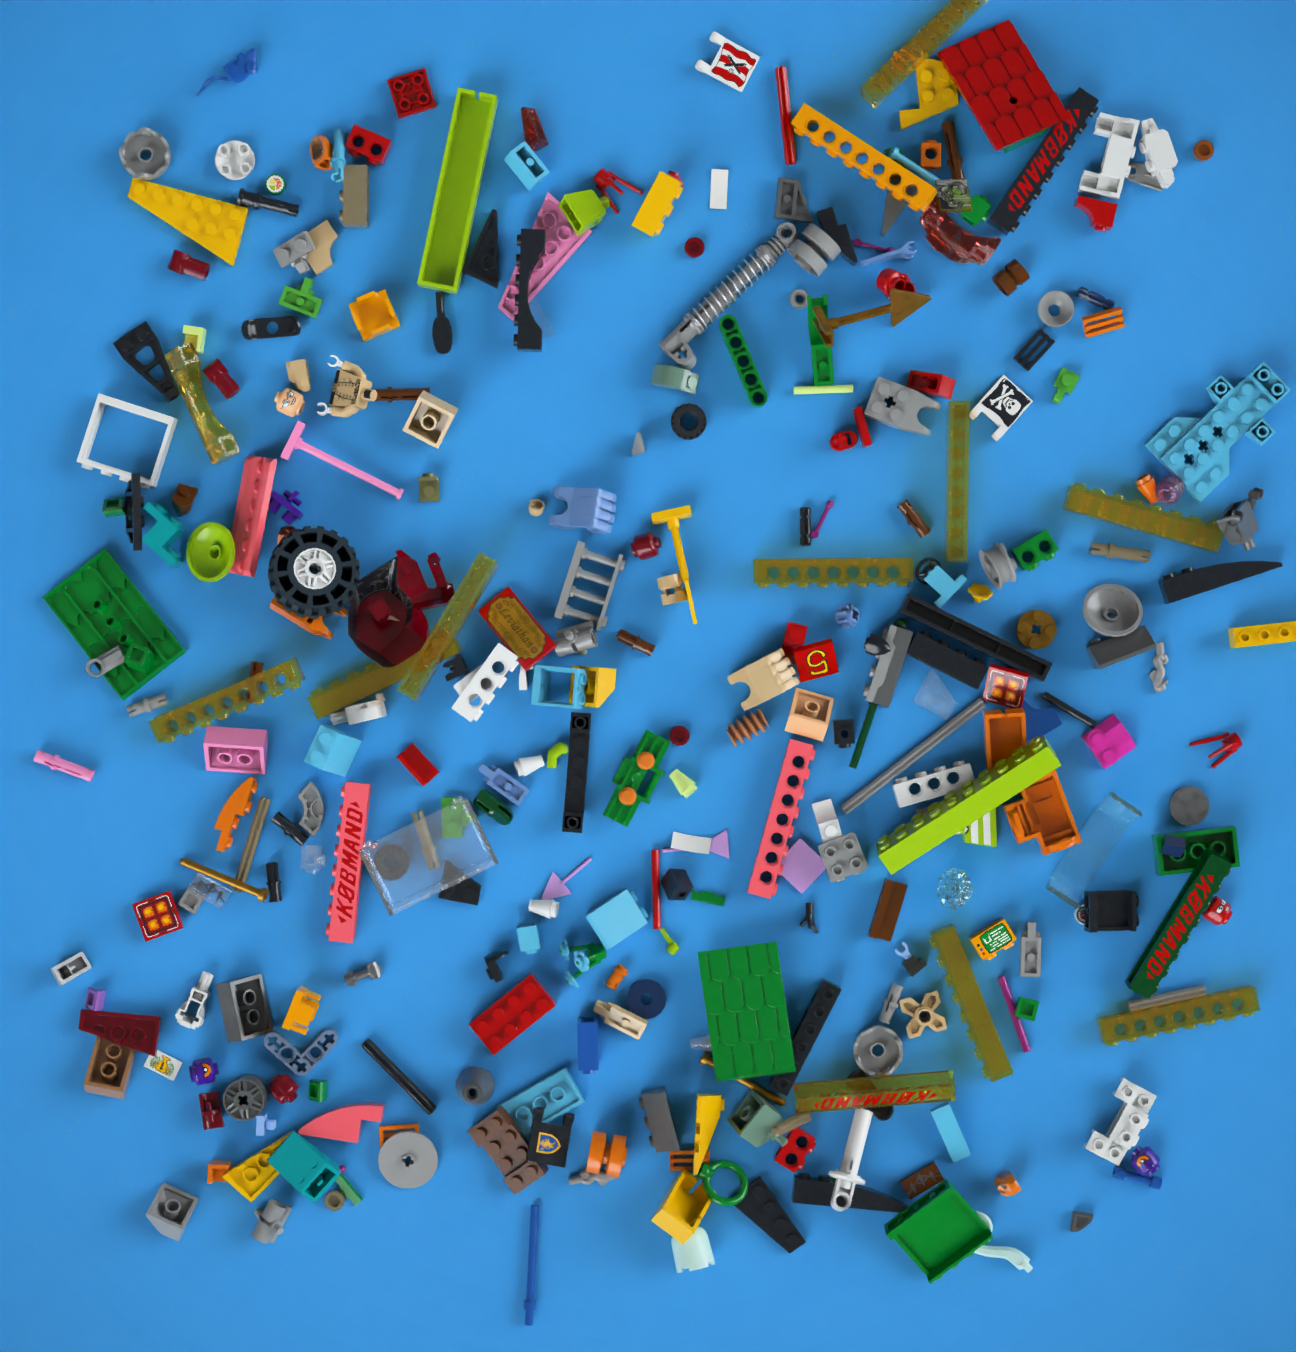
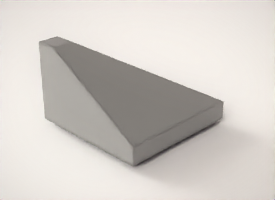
(638, 446)

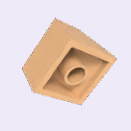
(809, 714)

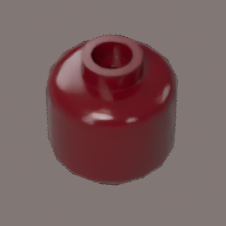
(645, 546)
(283, 1088)

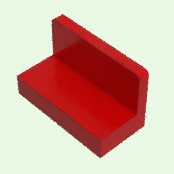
(418, 764)

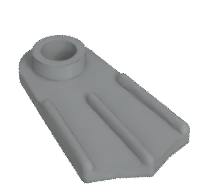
(1143, 177)

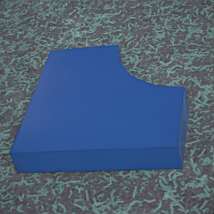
(1039, 721)

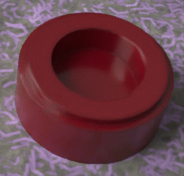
(694, 247)
(679, 735)

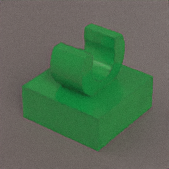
(1026, 1008)

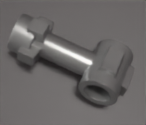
(373, 970)

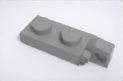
(1030, 951)

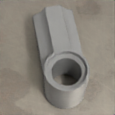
(107, 661)

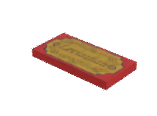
(517, 628)

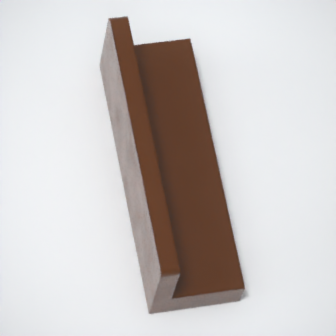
(887, 910)

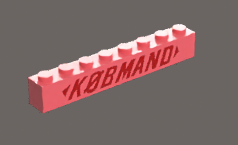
(349, 862)

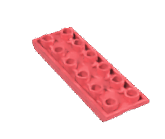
(251, 513)

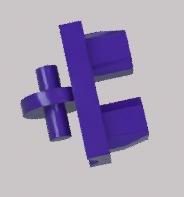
(292, 513)

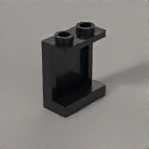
(1110, 910)

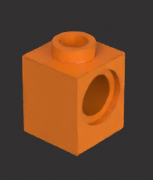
(930, 164)

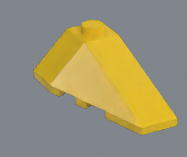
(707, 1116)

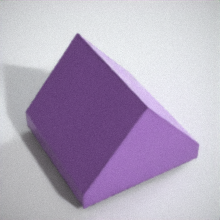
(95, 999)

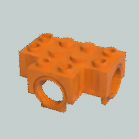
(1043, 815)

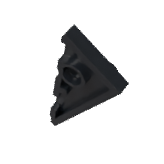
(484, 257)

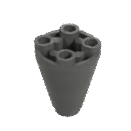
(477, 1079)

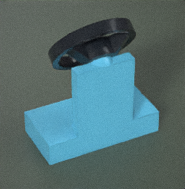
(939, 580)

